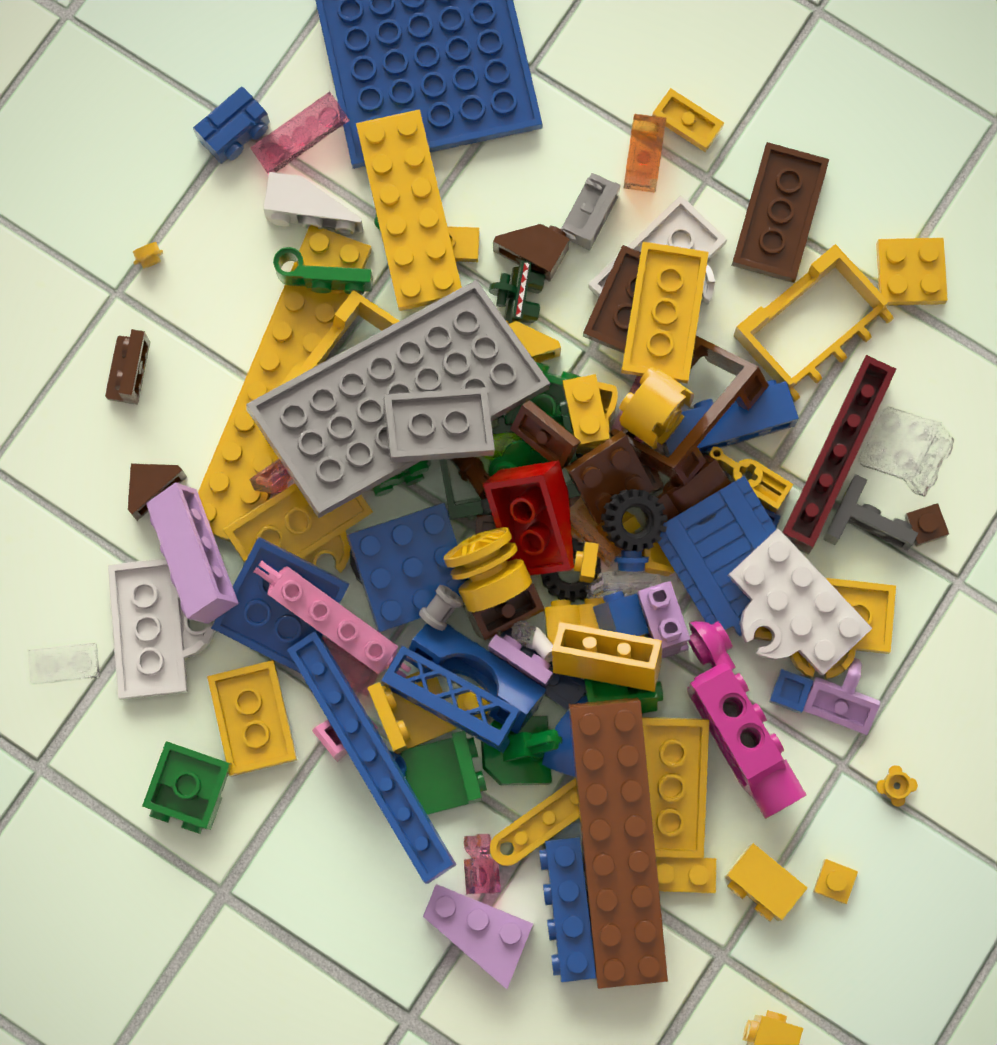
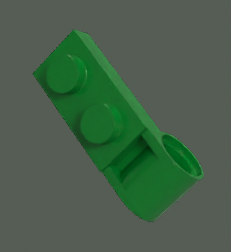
(321, 278)

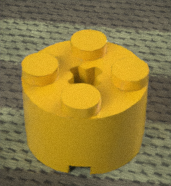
(655, 407)

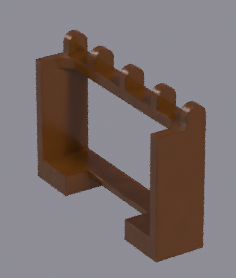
(744, 389)

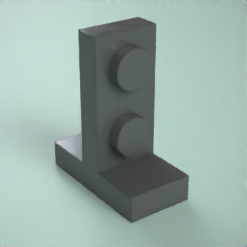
(868, 519)

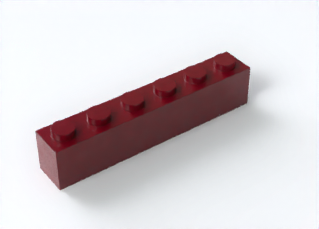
(838, 453)

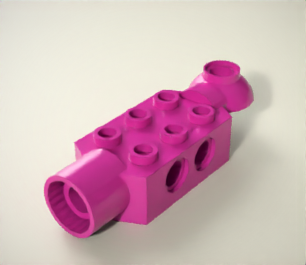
(758, 769)

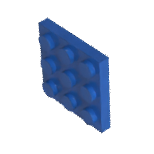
(404, 564)
(260, 619)

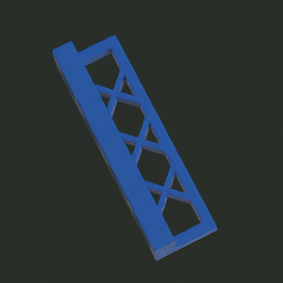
(444, 710)

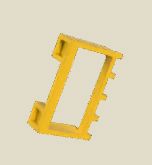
(818, 269)
(343, 318)

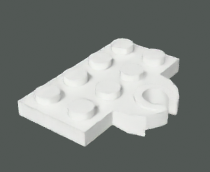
(679, 227)
(795, 606)
(150, 630)

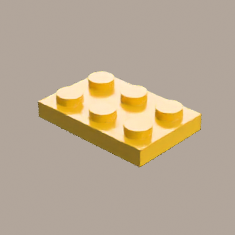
(252, 718)

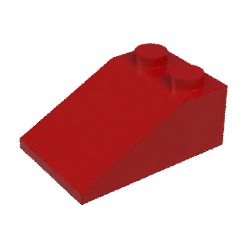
(537, 512)

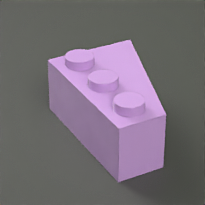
(480, 931)

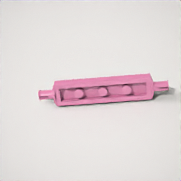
(330, 618)

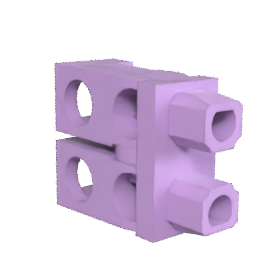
(664, 618)

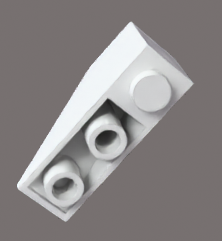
(300, 202)

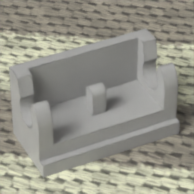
(591, 210)

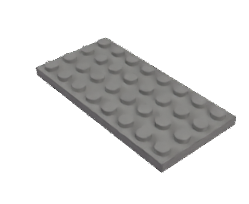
(333, 419)

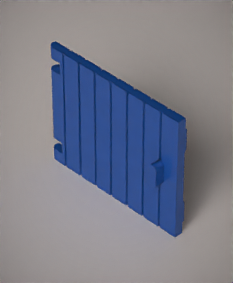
(711, 545)

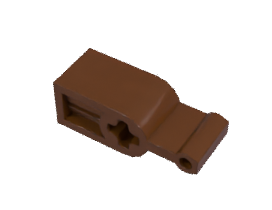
(705, 483)

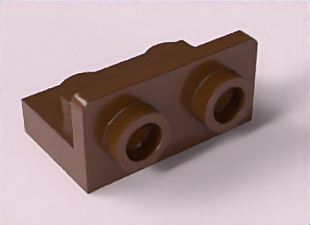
(128, 367)

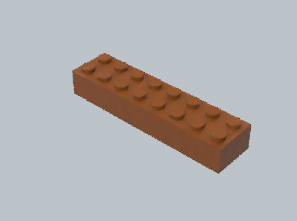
(618, 842)

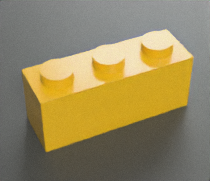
(607, 656)

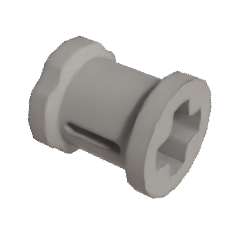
(441, 607)

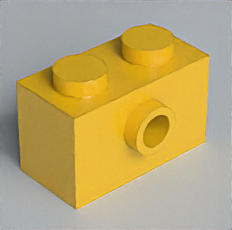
(771, 1030)

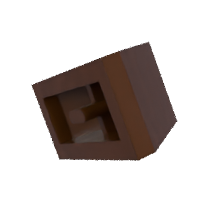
(148, 482)

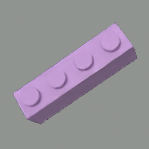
(191, 553)

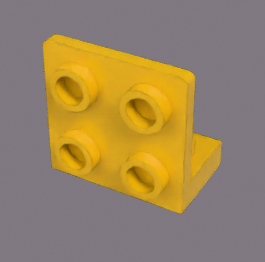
(406, 722)

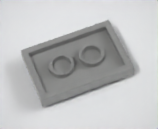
(438, 425)

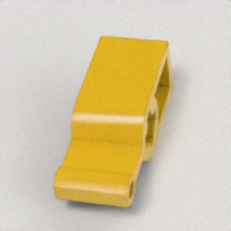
(766, 484)

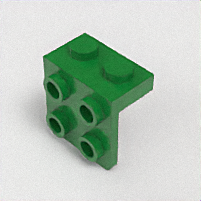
(444, 773)

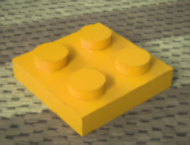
(912, 271)

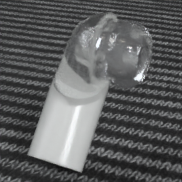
(532, 638)

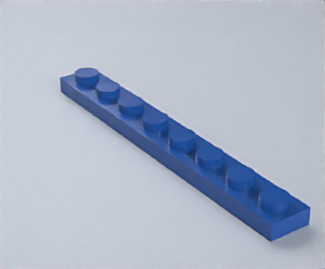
(372, 758)

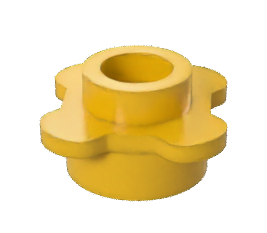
(906, 783)

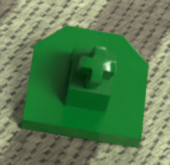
(523, 756)

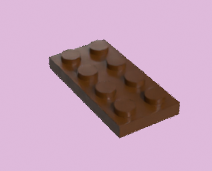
(780, 212)

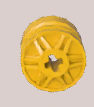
(490, 576)

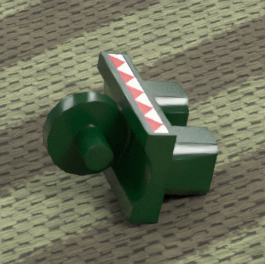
(521, 281)

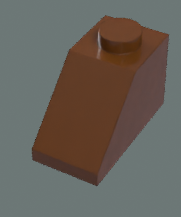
(535, 244)

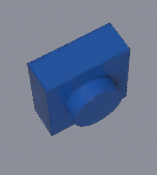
(791, 691)

